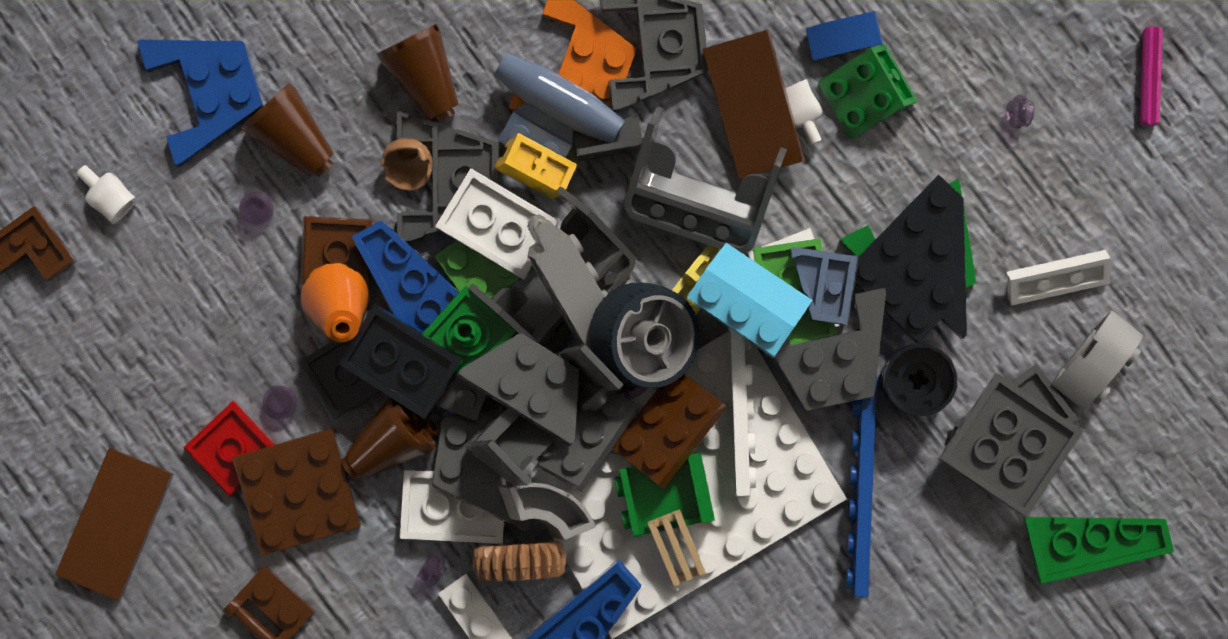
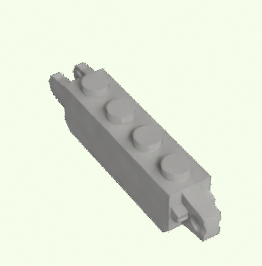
(565, 276)

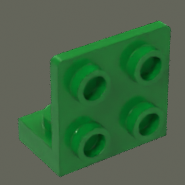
(867, 90)

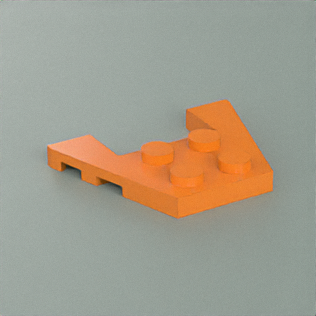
(593, 52)

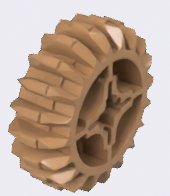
(519, 561)

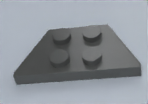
(530, 384)

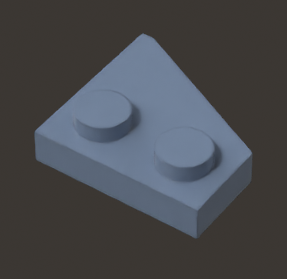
(828, 282)

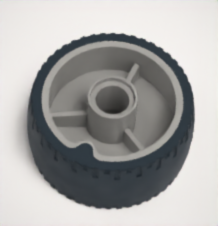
(622, 328)

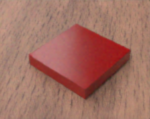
(224, 437)

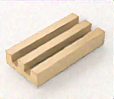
(687, 573)

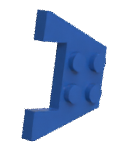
(219, 85)

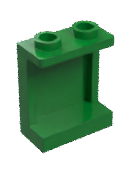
(649, 501)

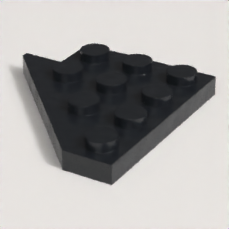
(921, 263)

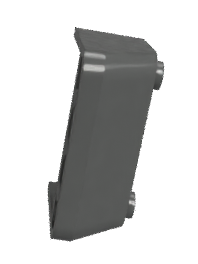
(692, 206)
(534, 310)
(513, 443)

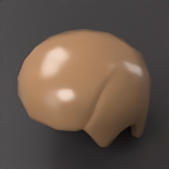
(407, 164)

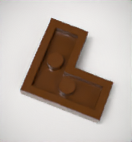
(36, 238)

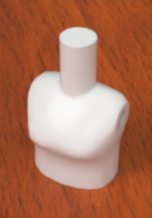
(805, 109)
(107, 194)

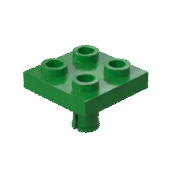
(469, 328)

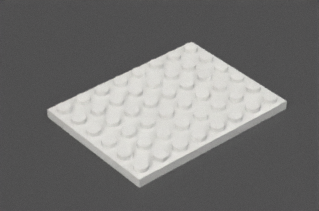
(789, 492)

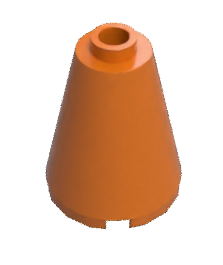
(335, 300)

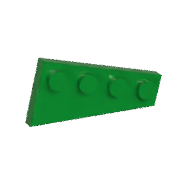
(1084, 545)

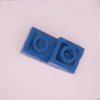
(844, 36)

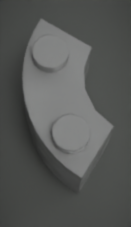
(1098, 361)
(550, 506)

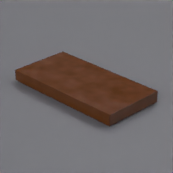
(753, 103)
(114, 524)

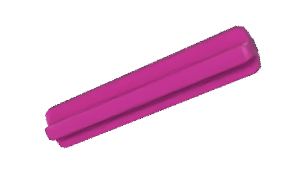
(1151, 76)

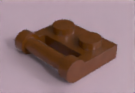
(275, 600)

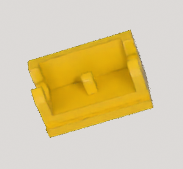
(535, 166)

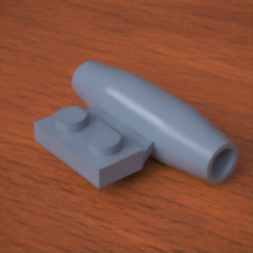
(553, 107)

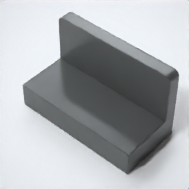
(627, 141)

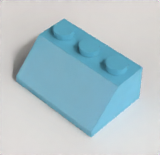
(749, 300)

